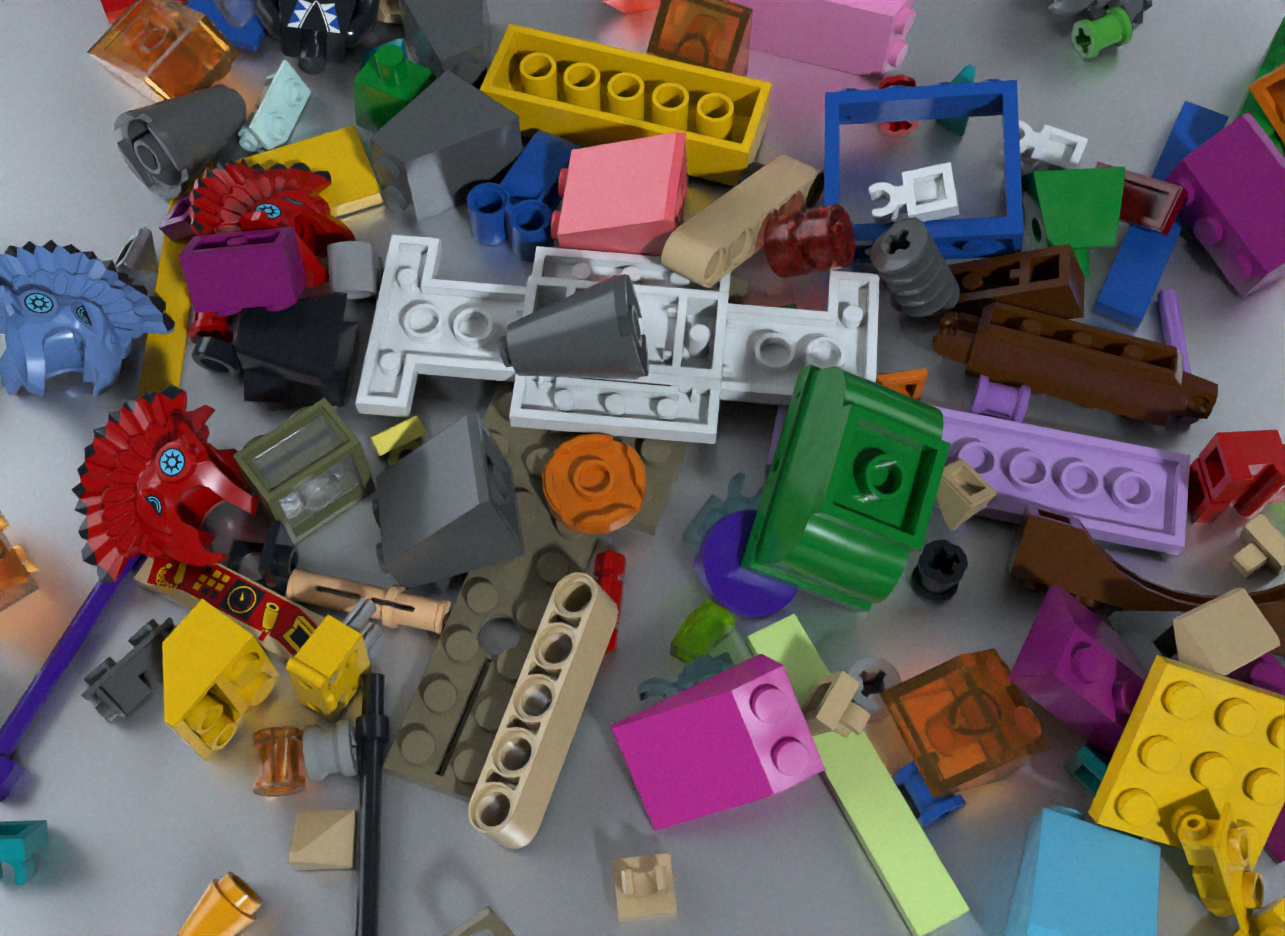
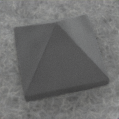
(138, 255)

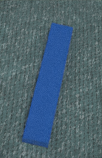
(1146, 253)

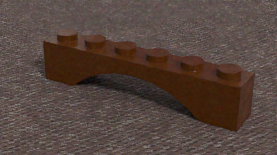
(1060, 551)

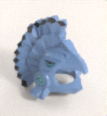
(68, 315)

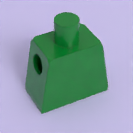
(387, 87)
(1073, 209)

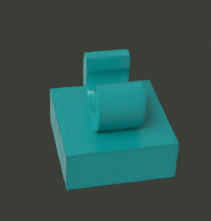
(19, 843)

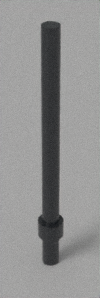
(371, 733)

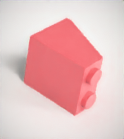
(623, 195)

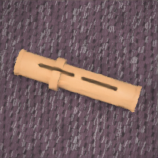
(311, 588)

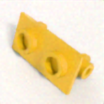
(1222, 866)

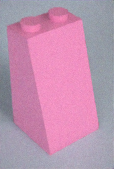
(834, 34)

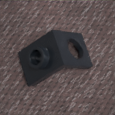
(277, 558)

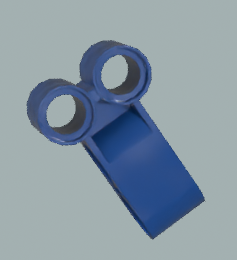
(524, 200)

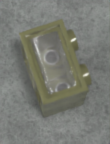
(306, 470)

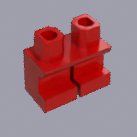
(1237, 472)

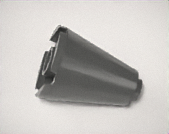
(179, 136)
(581, 336)

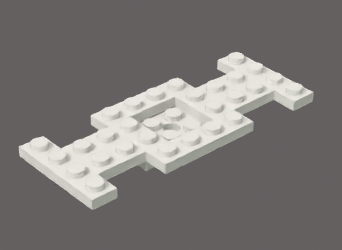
(691, 333)

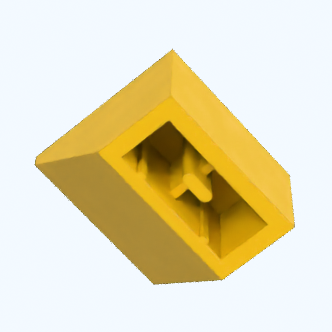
(212, 678)

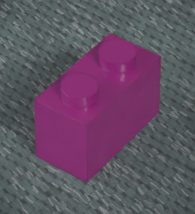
(244, 271)

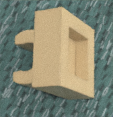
(1263, 547)
(831, 707)
(644, 887)

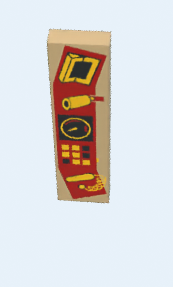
(272, 619)

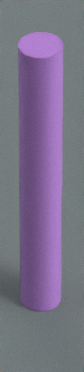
(1174, 333)

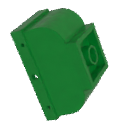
(847, 489)

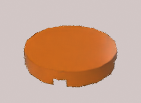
(594, 484)

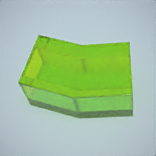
(702, 631)

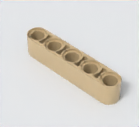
(735, 223)
(546, 734)

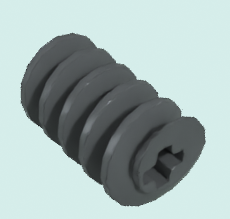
(915, 269)

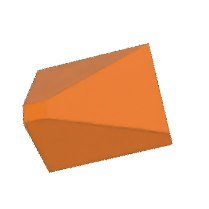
(905, 382)

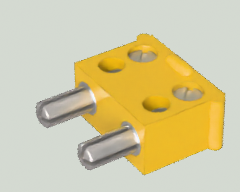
(334, 660)

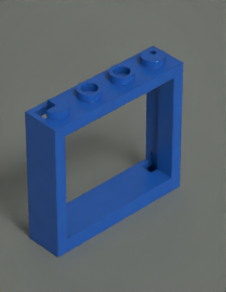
(942, 100)

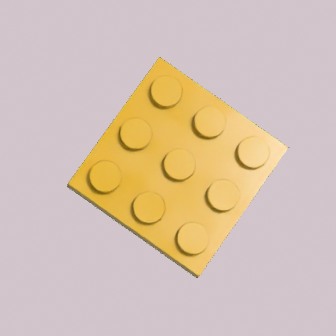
(1191, 750)

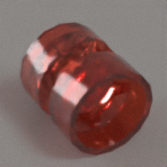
(809, 241)

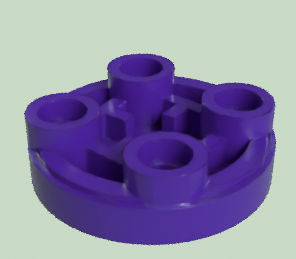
(720, 572)

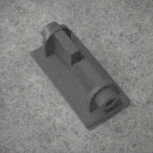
(119, 682)

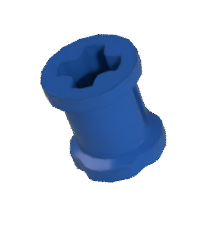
(930, 809)

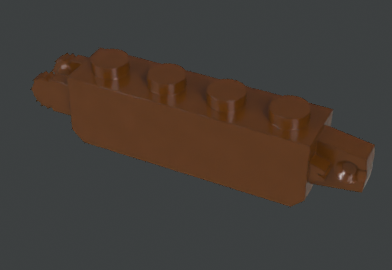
(1075, 363)

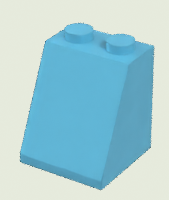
(1083, 880)

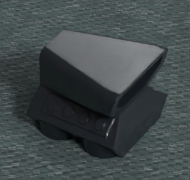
(298, 353)

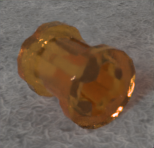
(278, 761)

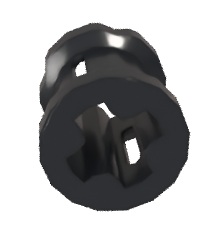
(942, 557)

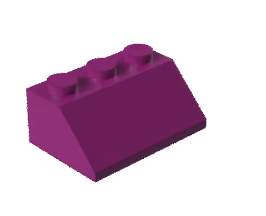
(1237, 203)
(1079, 670)

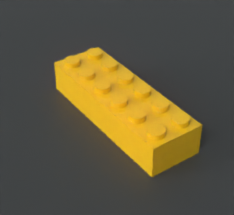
(619, 95)

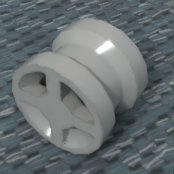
(868, 696)
(330, 750)

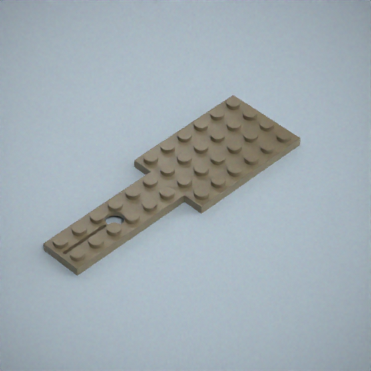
(514, 591)

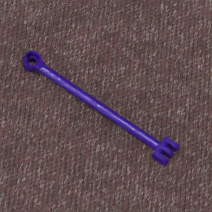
(50, 674)

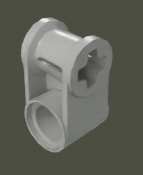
(354, 269)

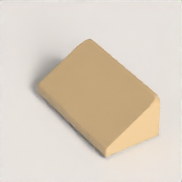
(1223, 633)

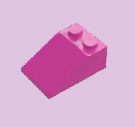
(718, 744)

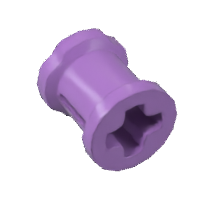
(1000, 400)

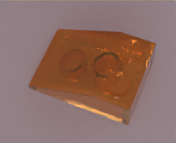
(165, 49)

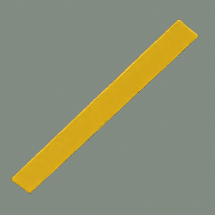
(165, 352)

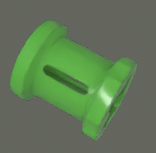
(1110, 29)

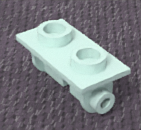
(277, 110)

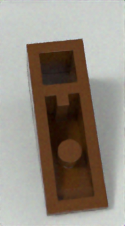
(1033, 280)

